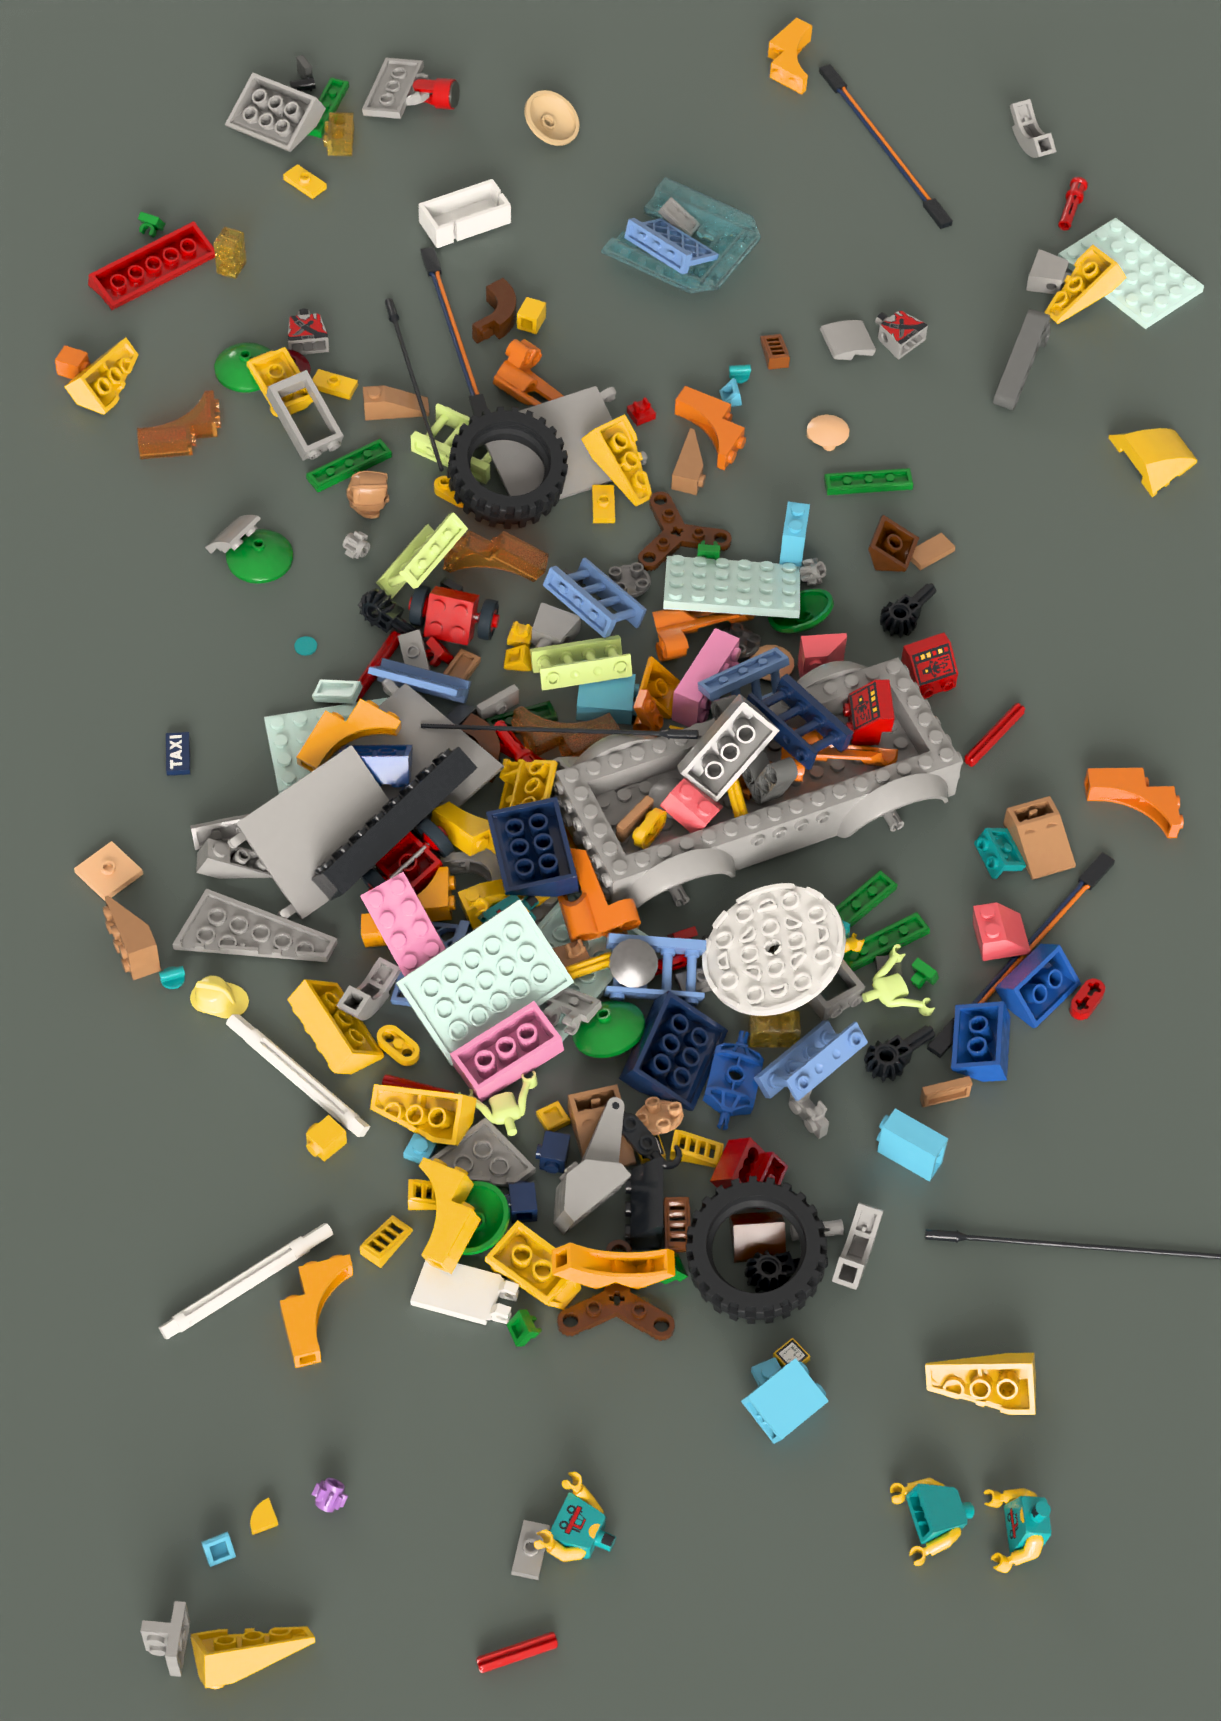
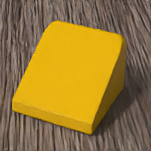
(518, 659)

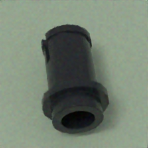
(303, 84)

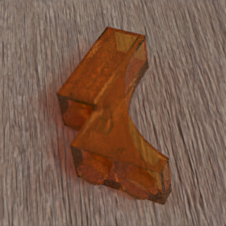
(180, 435)
(502, 553)
(569, 743)

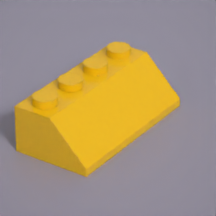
(337, 1034)

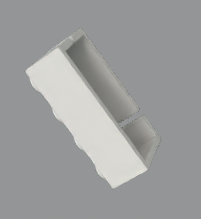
(464, 213)

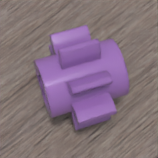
(329, 1495)

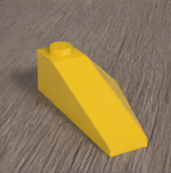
(1091, 280)
(103, 380)

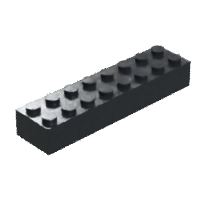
(393, 824)

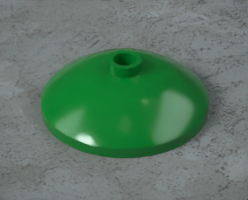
(232, 368)
(261, 557)
(814, 609)
(611, 1031)
(494, 1213)

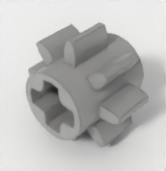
(356, 545)
(812, 571)

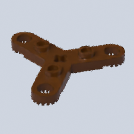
(668, 543)
(630, 1309)

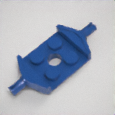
(729, 1095)

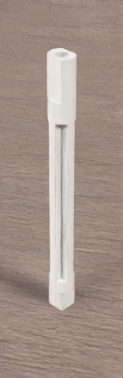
(298, 1075)
(245, 1281)

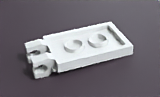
(465, 1293)

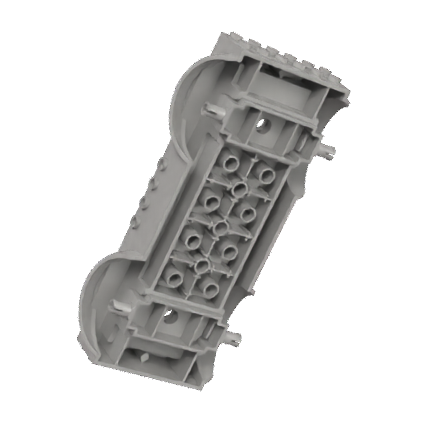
(830, 801)

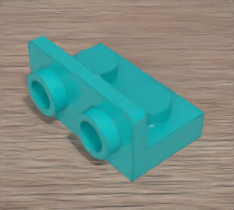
(999, 851)

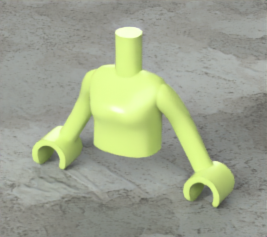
(892, 989)
(504, 1105)

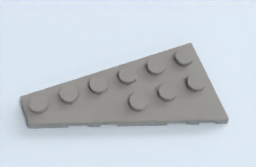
(237, 928)

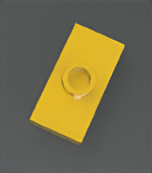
(304, 181)
(335, 384)
(603, 503)

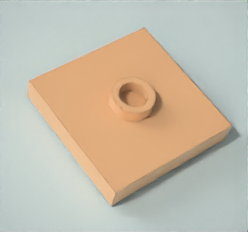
(108, 871)

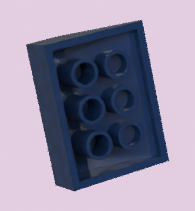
(533, 849)
(673, 1052)

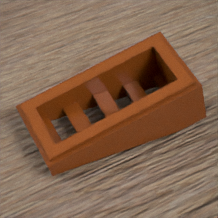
(777, 355)
(676, 1208)

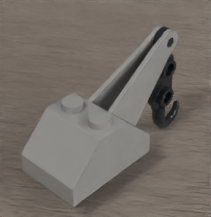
(600, 1173)

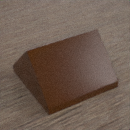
(891, 546)
(756, 1233)

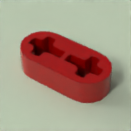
(1091, 1001)

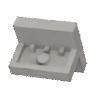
(169, 1638)

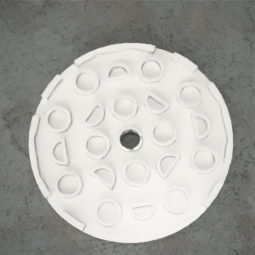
(807, 957)

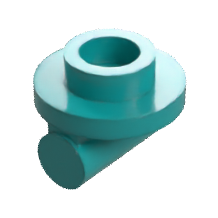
(740, 372)
(172, 977)

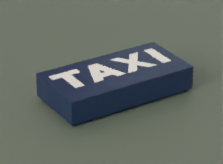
(177, 753)

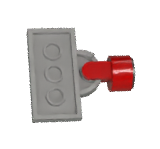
(404, 84)

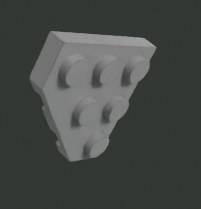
(487, 1156)

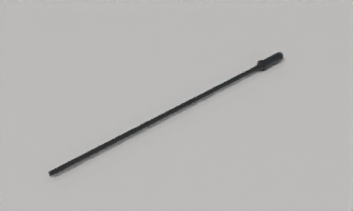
(394, 317)
(668, 733)
(956, 1236)

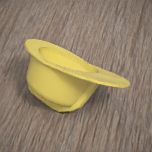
(218, 997)

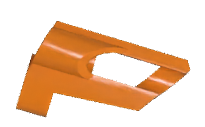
(517, 378)
(675, 624)
(882, 756)
(590, 914)

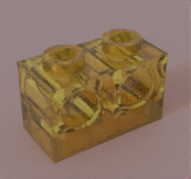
(340, 134)
(230, 252)
(774, 1030)

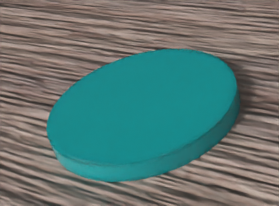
(305, 645)

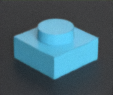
(419, 1148)
(765, 1370)

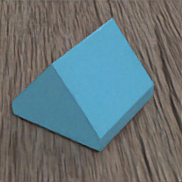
(731, 394)
(218, 1549)

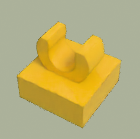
(520, 635)

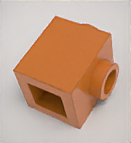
(71, 362)

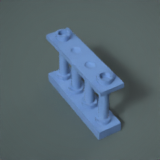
(587, 607)
(744, 673)
(667, 948)
(810, 1060)

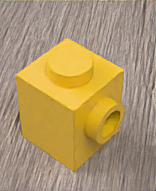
(531, 315)
(325, 1138)

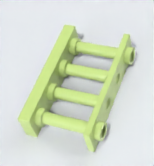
(446, 416)
(422, 555)
(580, 662)

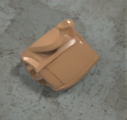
(368, 493)

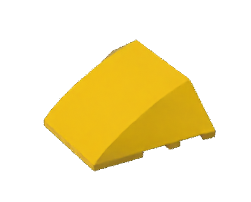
(1156, 454)
(526, 781)

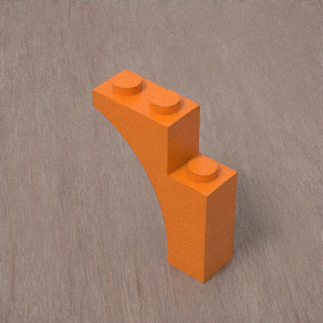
(715, 420)
(1132, 789)

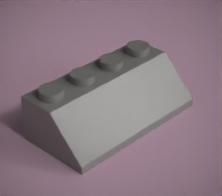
(727, 748)

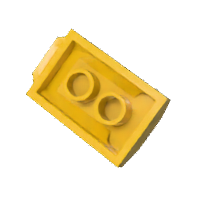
(275, 367)
(528, 1262)

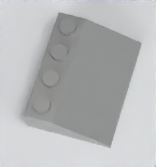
(275, 113)

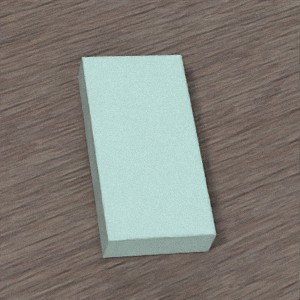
(337, 691)

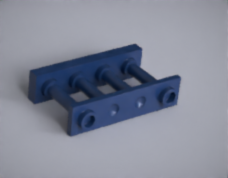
(815, 715)

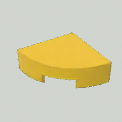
(263, 1517)

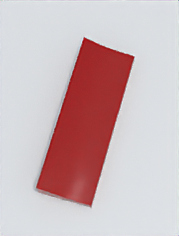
(151, 266)

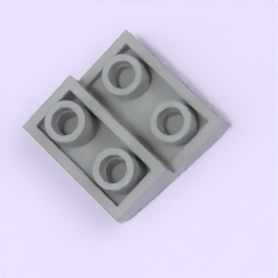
(847, 339)
(232, 534)

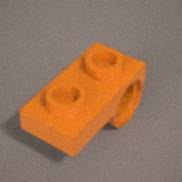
(648, 715)

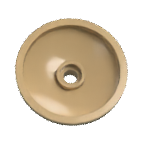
(551, 118)

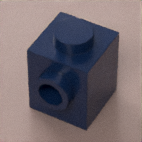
(553, 1152)
(522, 1202)

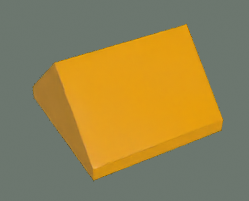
(660, 685)

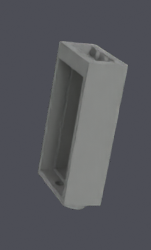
(291, 385)
(836, 1005)

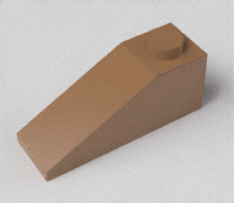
(391, 403)
(689, 468)

